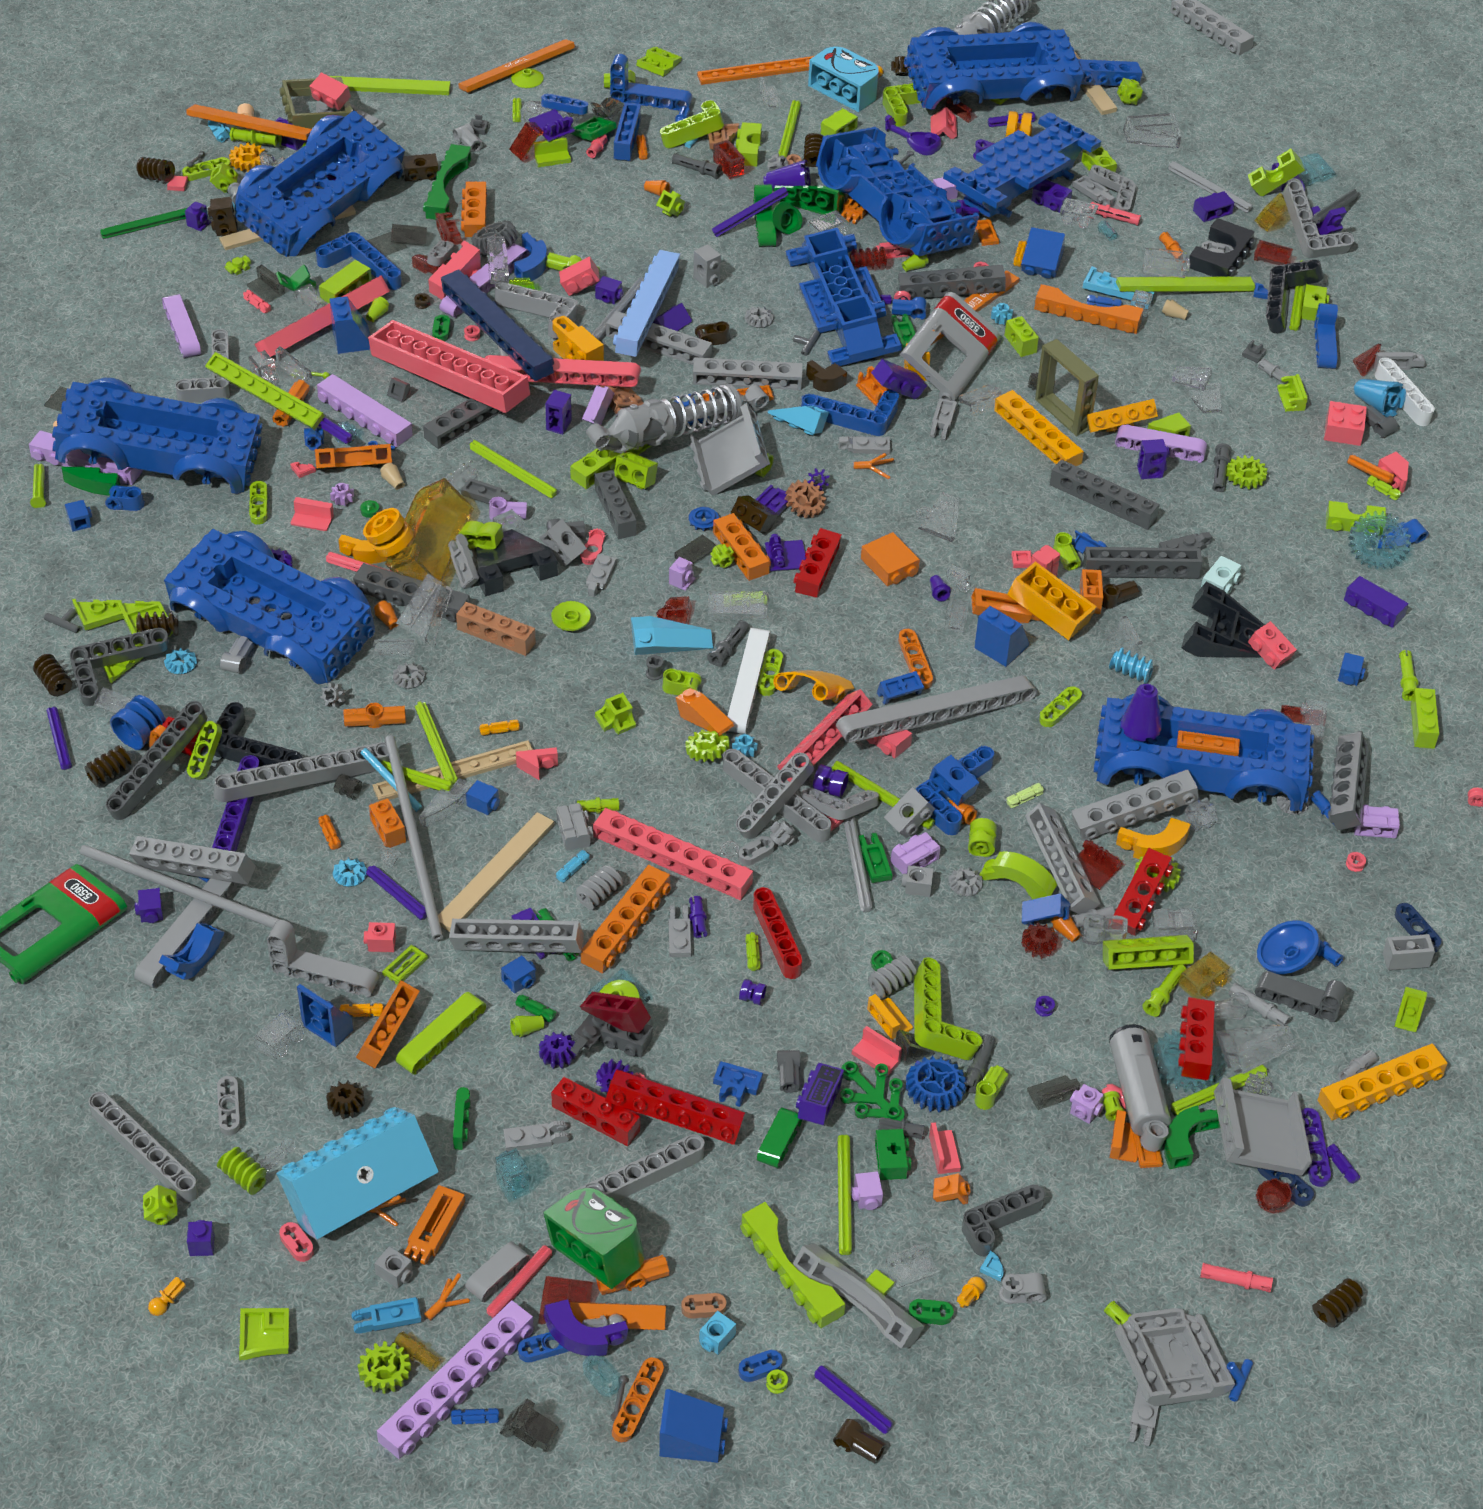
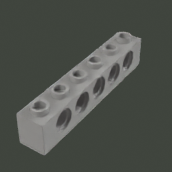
(1213, 25)
(666, 341)
(747, 373)
(1135, 805)
(1062, 859)
(192, 860)
(516, 935)

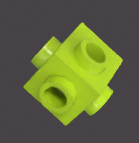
(1129, 91)
(223, 177)
(671, 203)
(160, 1205)

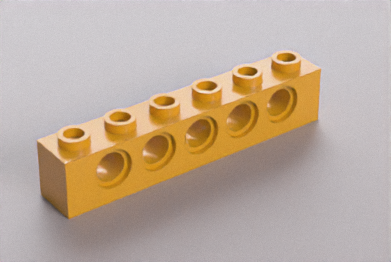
(1037, 429)
(1382, 1082)

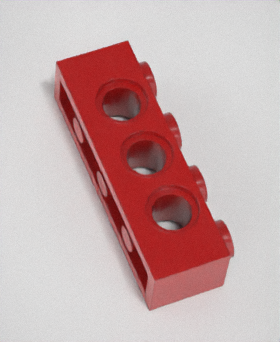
(817, 562)
(1151, 863)
(1197, 1038)
(595, 1111)

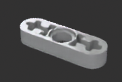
(440, 253)
(222, 1099)

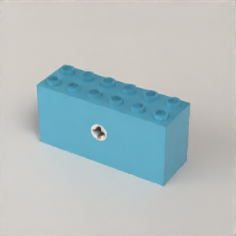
(357, 1172)

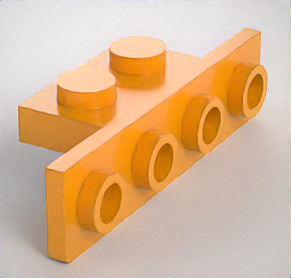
(1122, 415)

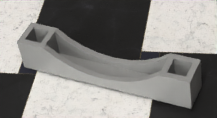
(886, 1315)

